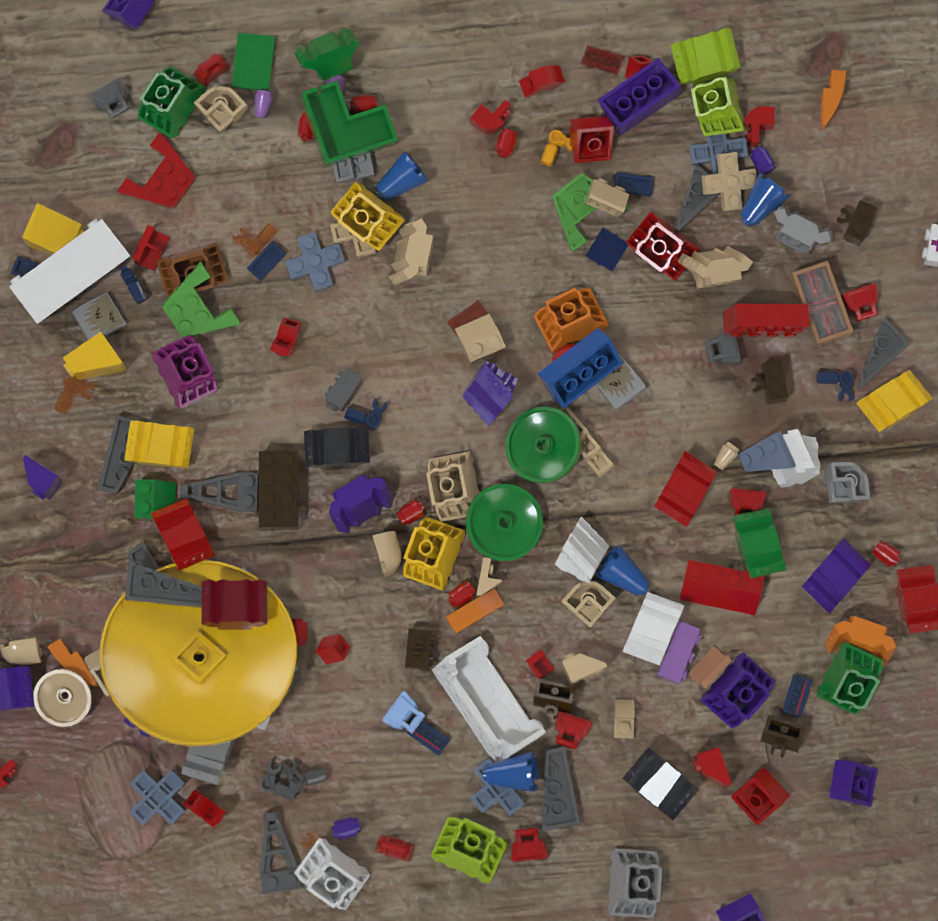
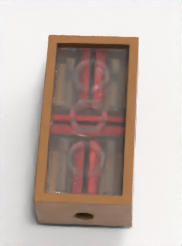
(825, 306)

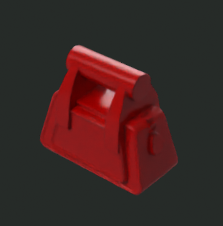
(211, 69)
(861, 298)
(746, 500)
(572, 726)
(395, 848)
(529, 849)

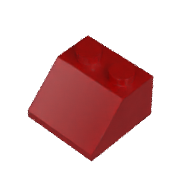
(591, 139)
(712, 767)
(760, 796)

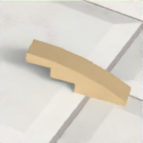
(590, 450)

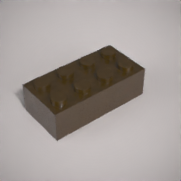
(278, 490)

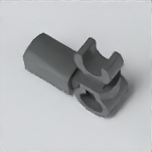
(297, 781)
(269, 783)

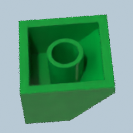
(152, 496)

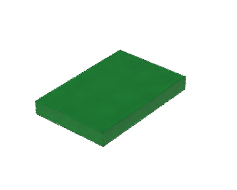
(253, 62)

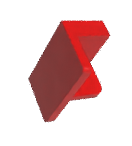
(150, 248)

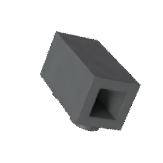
(343, 390)

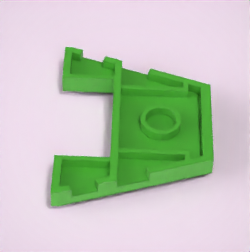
(571, 208)
(190, 312)

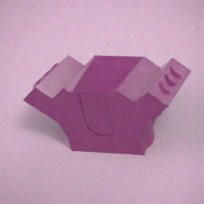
(185, 371)

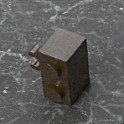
(858, 222)
(772, 382)
(418, 649)
(554, 697)
(782, 735)

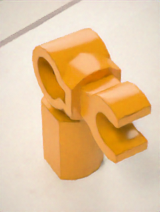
(555, 139)

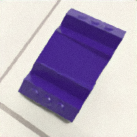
(489, 391)
(359, 502)
(836, 575)
(15, 688)
(738, 691)

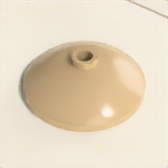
(54, 706)

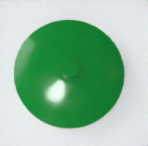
(543, 445)
(504, 522)

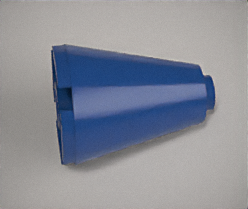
(400, 178)
(762, 201)
(623, 572)
(513, 773)

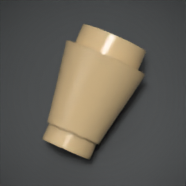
(726, 455)

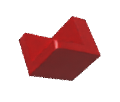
(635, 64)
(333, 649)
(539, 664)

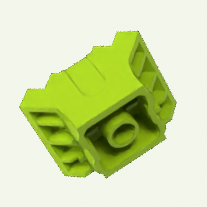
(705, 57)
(717, 107)
(469, 848)

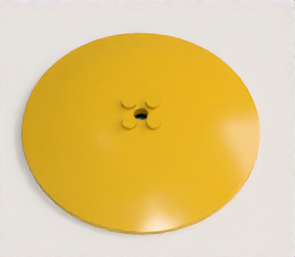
(168, 694)

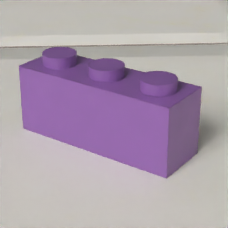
(679, 653)

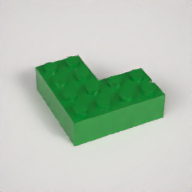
(341, 135)

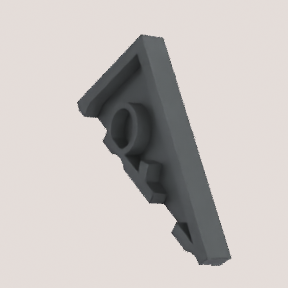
(694, 200)
(886, 347)

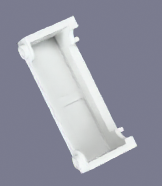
(69, 271)
(486, 701)

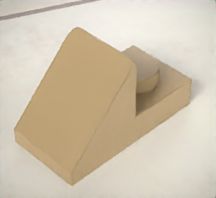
(487, 584)
(624, 719)

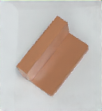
(709, 668)

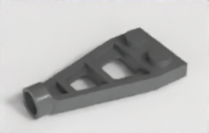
(247, 491)
(281, 880)

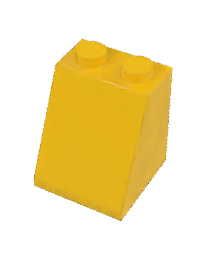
(50, 230)
(93, 359)

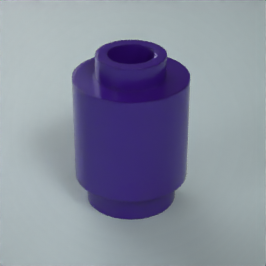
(762, 160)
(346, 828)

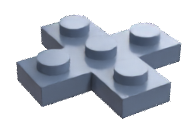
(715, 145)
(315, 261)
(491, 794)
(157, 797)

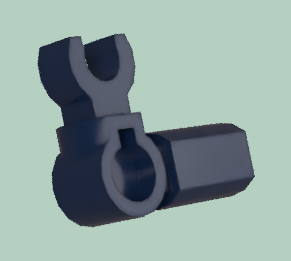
(134, 287)
(831, 377)
(360, 417)

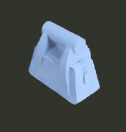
(401, 712)

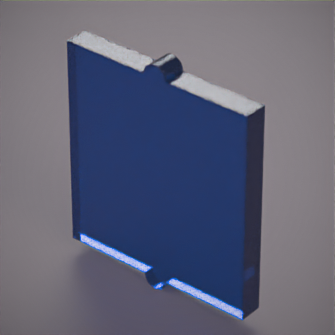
(607, 249)

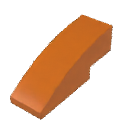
(831, 96)
(474, 611)
(71, 661)

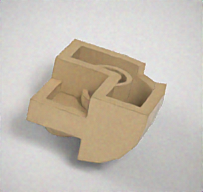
(221, 107)
(388, 552)
(588, 601)
(22, 652)

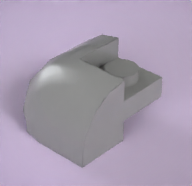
(846, 483)

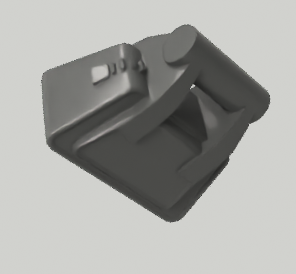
(109, 96)
(727, 349)

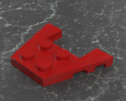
(168, 181)

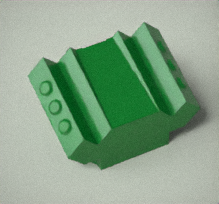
(329, 53)
(169, 101)
(758, 543)
(851, 679)

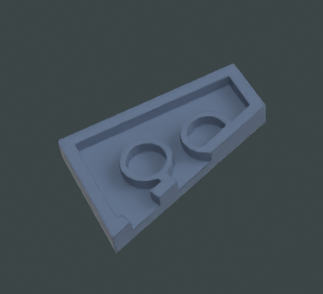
(767, 455)

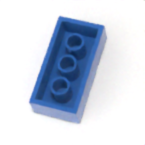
(580, 368)

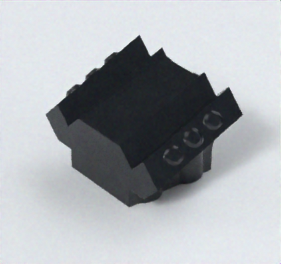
(336, 448)
(660, 784)

